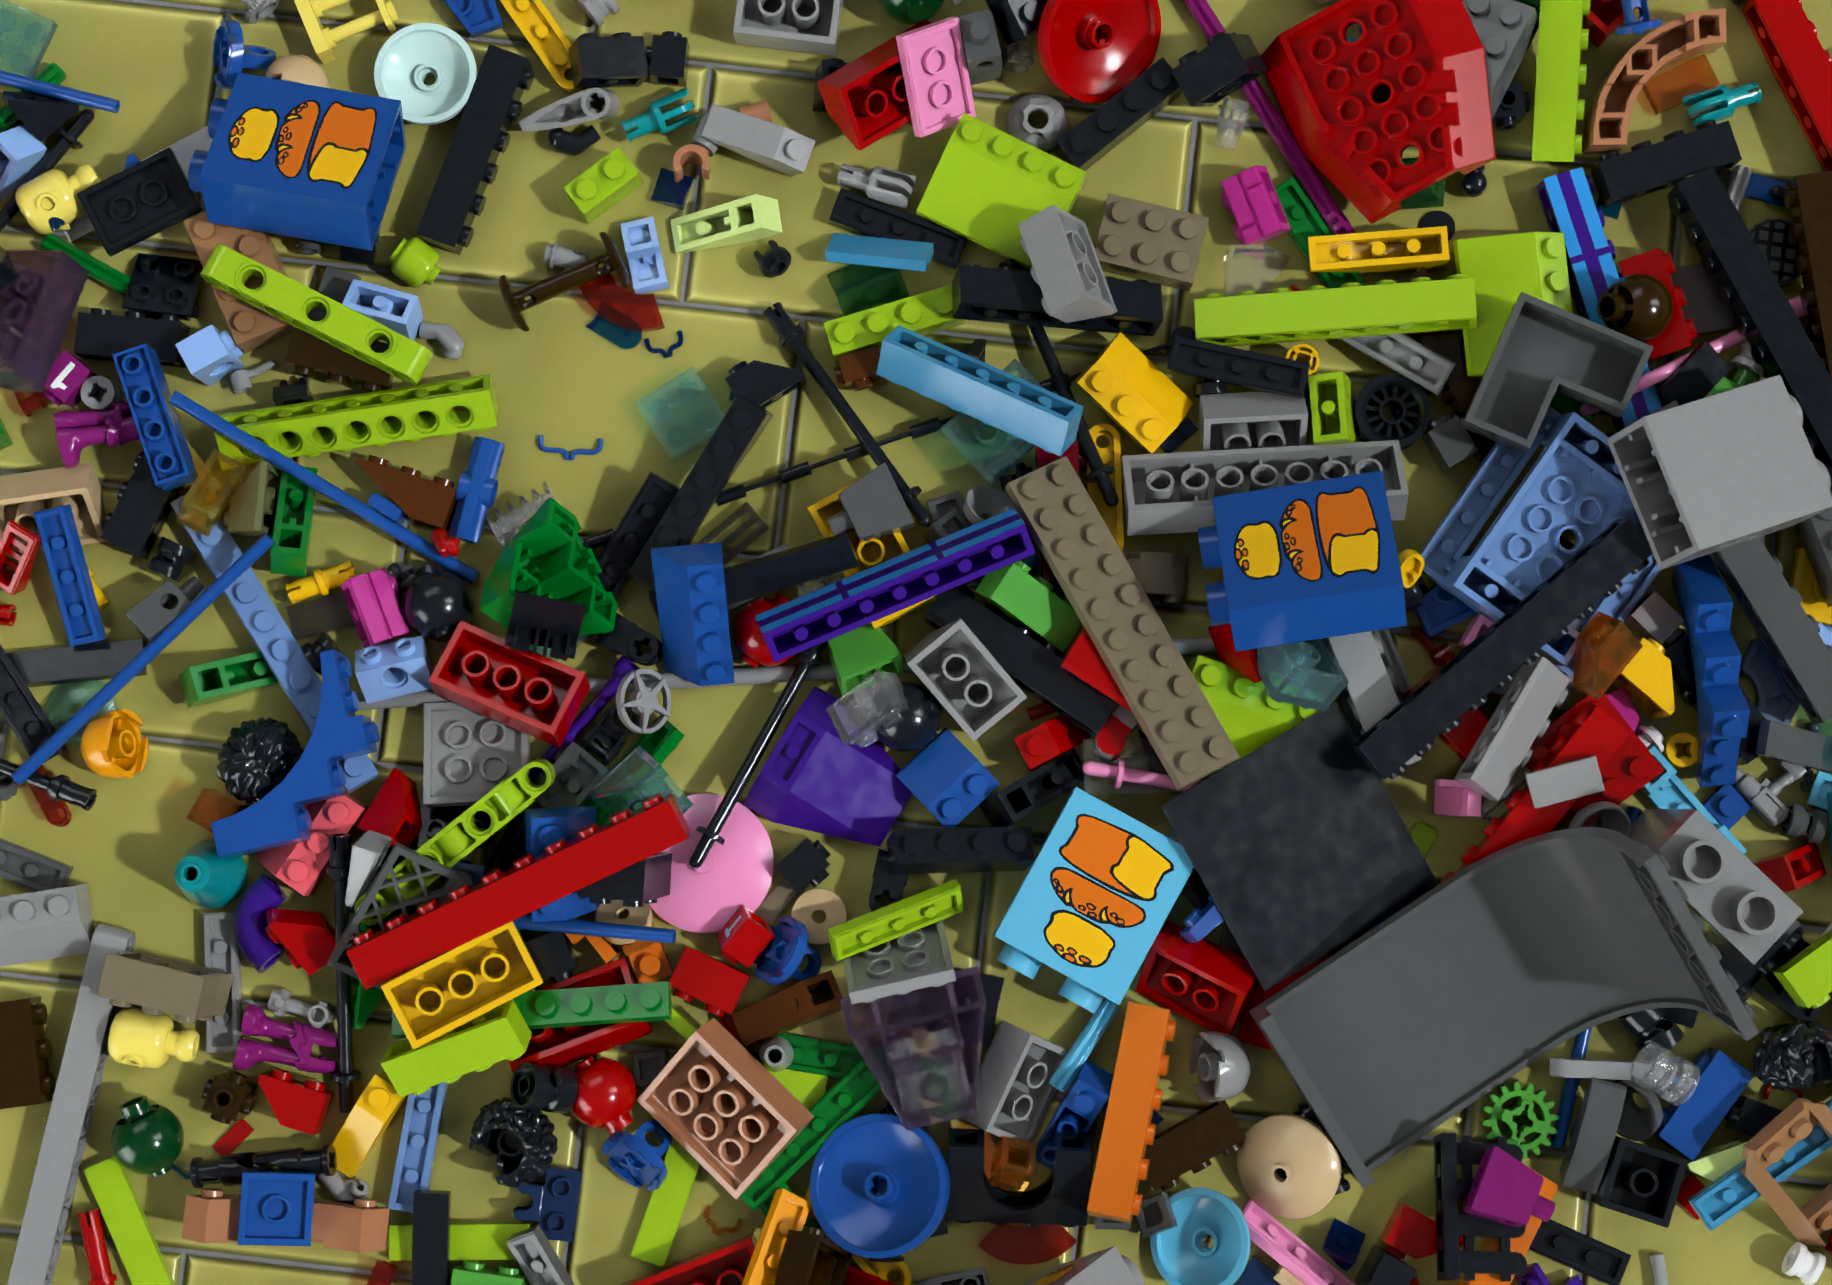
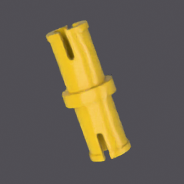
(320, 582)

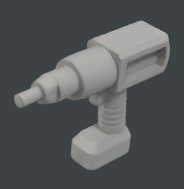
(1763, 794)

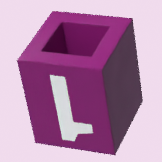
(66, 379)

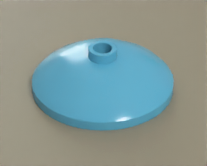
(1183, 1252)

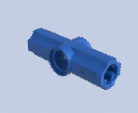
(477, 490)

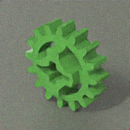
(1522, 1106)

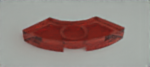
(622, 307)
(1027, 1244)

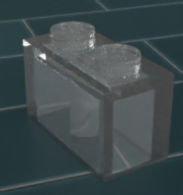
(867, 708)

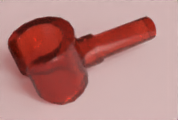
(1439, 655)

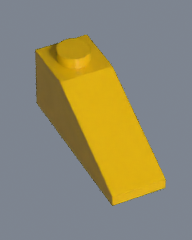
(366, 1124)

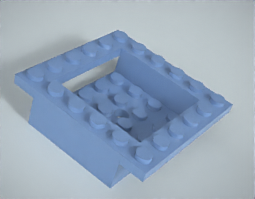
(1567, 488)

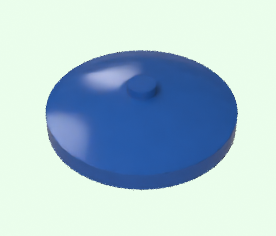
(879, 1186)

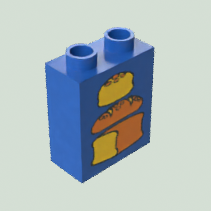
(300, 161)
(1304, 562)

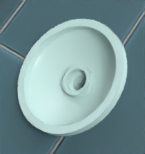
(420, 53)

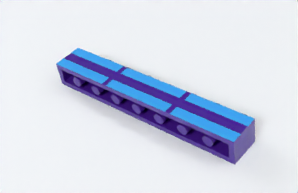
(1590, 262)
(895, 584)

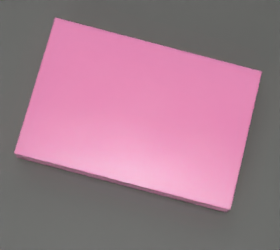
(935, 76)

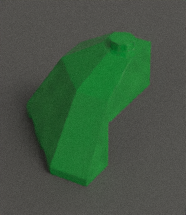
(550, 563)

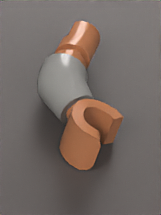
(702, 149)

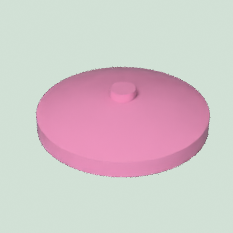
(730, 875)

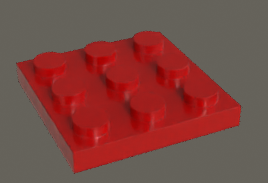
(1622, 775)

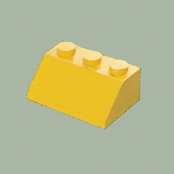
(1134, 393)

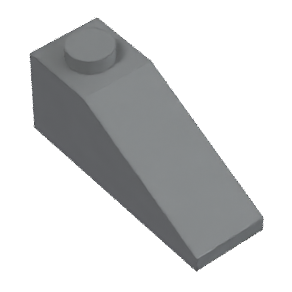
(758, 140)

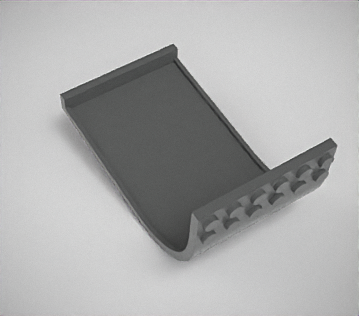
(1488, 983)

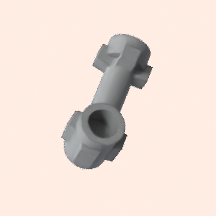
(317, 1014)

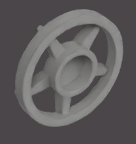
(643, 701)

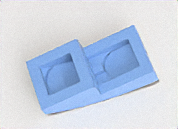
(644, 255)

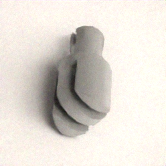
(879, 183)

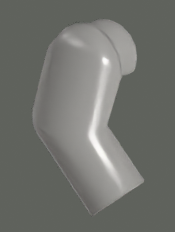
(446, 335)
(346, 1189)

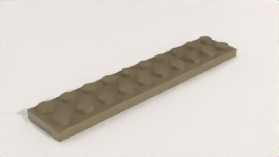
(1122, 623)

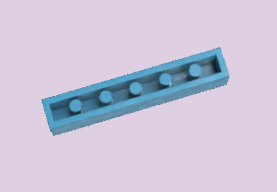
(979, 390)

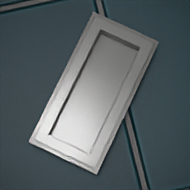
(1564, 781)

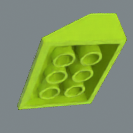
(993, 184)
(1502, 270)
(1244, 706)

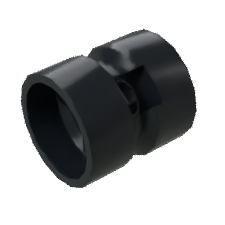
(1651, 1027)
(544, 1088)

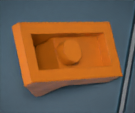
(648, 960)

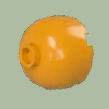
(114, 744)

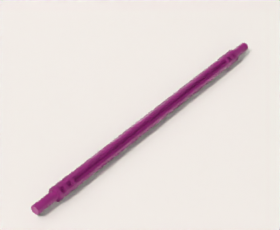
(1279, 132)

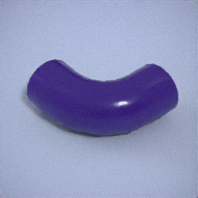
(251, 923)

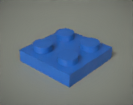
(276, 1208)

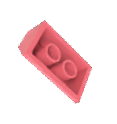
(305, 862)

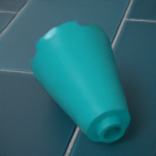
(208, 878)

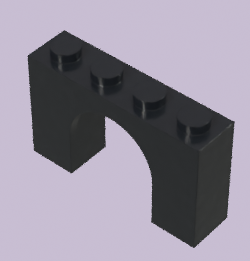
(1055, 1202)

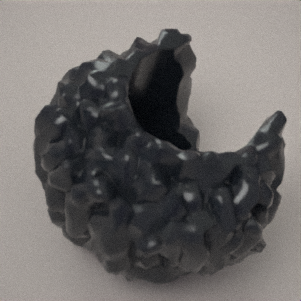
(257, 757)
(1794, 1055)
(517, 1137)

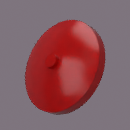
(1097, 45)

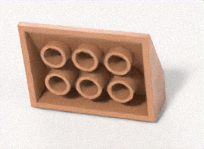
(724, 1107)

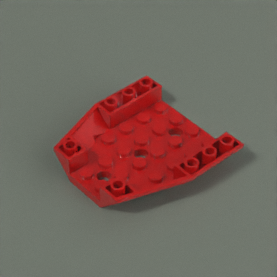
(1435, 102)

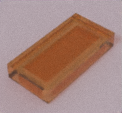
(1669, 87)

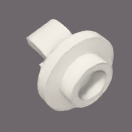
(1651, 737)

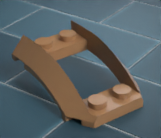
(1770, 1147)

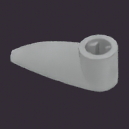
(573, 110)

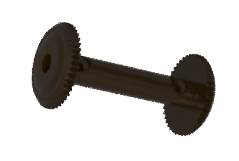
(563, 281)

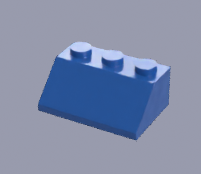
(545, 827)

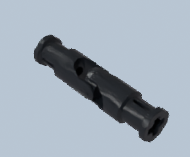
(230, 1166)

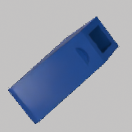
(1076, 1109)

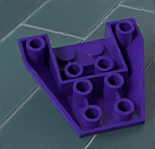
(825, 784)

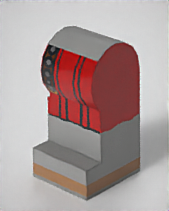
(1113, 735)

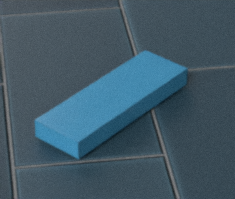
(879, 252)

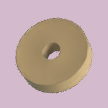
(819, 900)
(615, 911)

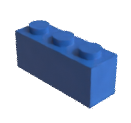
(1692, 1123)

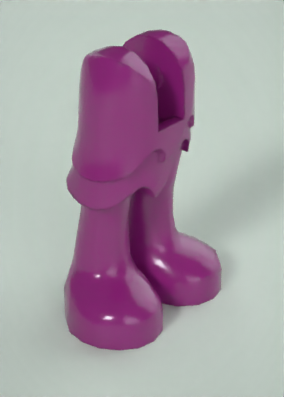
(84, 428)
(300, 1036)

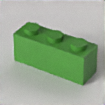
(1031, 604)

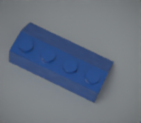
(694, 613)

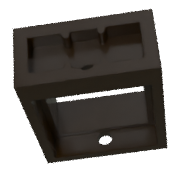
(812, 1260)

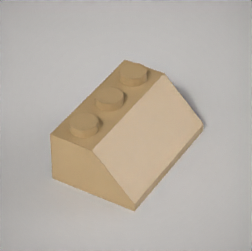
(49, 488)

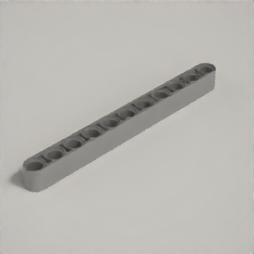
(68, 1118)

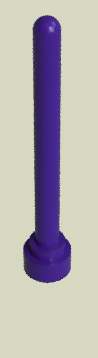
(621, 668)

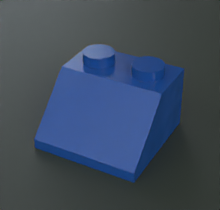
(947, 779)

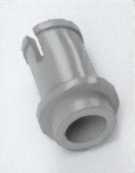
(563, 257)

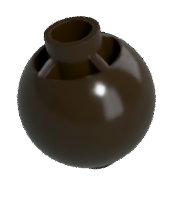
(1636, 307)

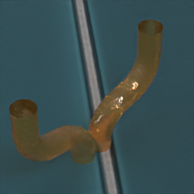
(722, 1229)

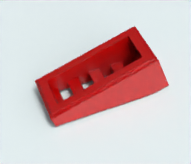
(10, 581)

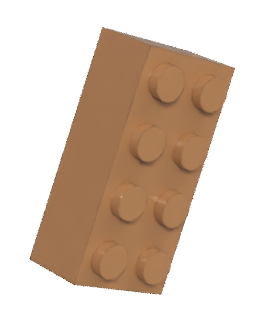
(247, 324)

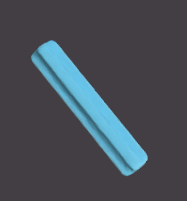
(1084, 1045)

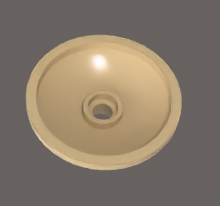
(1305, 1156)

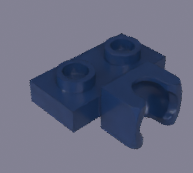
(552, 1202)

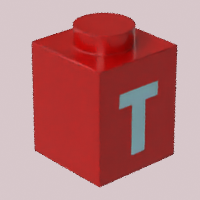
(744, 936)

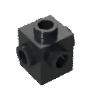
(1512, 107)

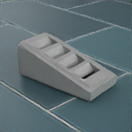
(364, 863)

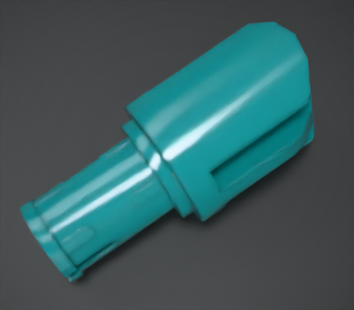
(1720, 102)
(655, 119)

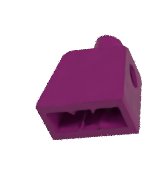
(1506, 1191)

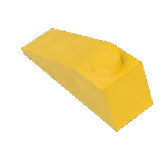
(1381, 251)

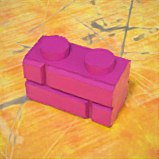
(1254, 206)
(375, 607)

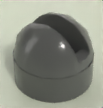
(8, 787)

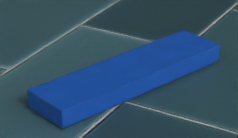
(70, 575)

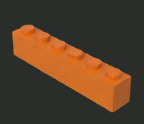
(1130, 1112)

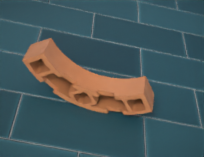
(1614, 100)
(339, 1225)

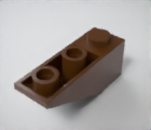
(421, 499)
(788, 1009)

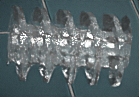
(509, 525)

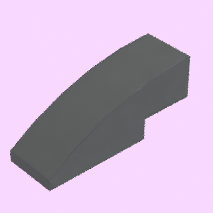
(1593, 1135)

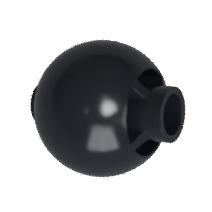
(437, 603)
(919, 721)

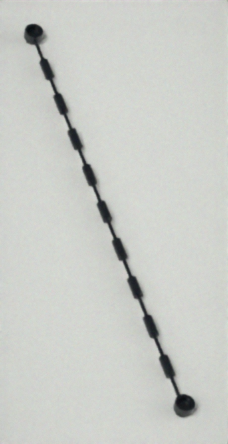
(858, 451)

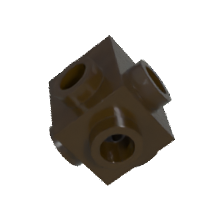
(240, 1092)

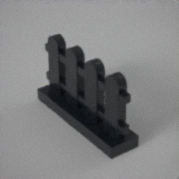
(1453, 1225)

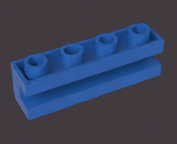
(155, 417)

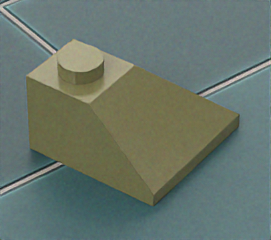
(255, 503)

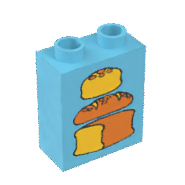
(1093, 900)

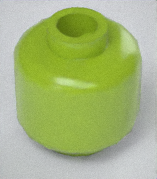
(415, 262)

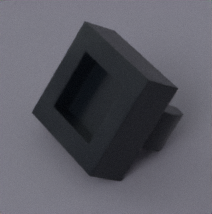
(292, 394)

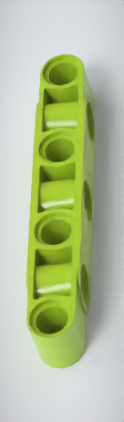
(293, 302)
(464, 834)

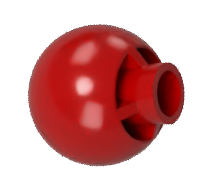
(749, 636)
(604, 1094)

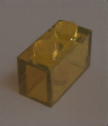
(210, 493)

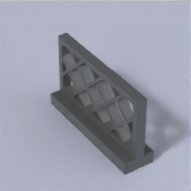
(454, 880)

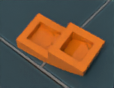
(604, 948)

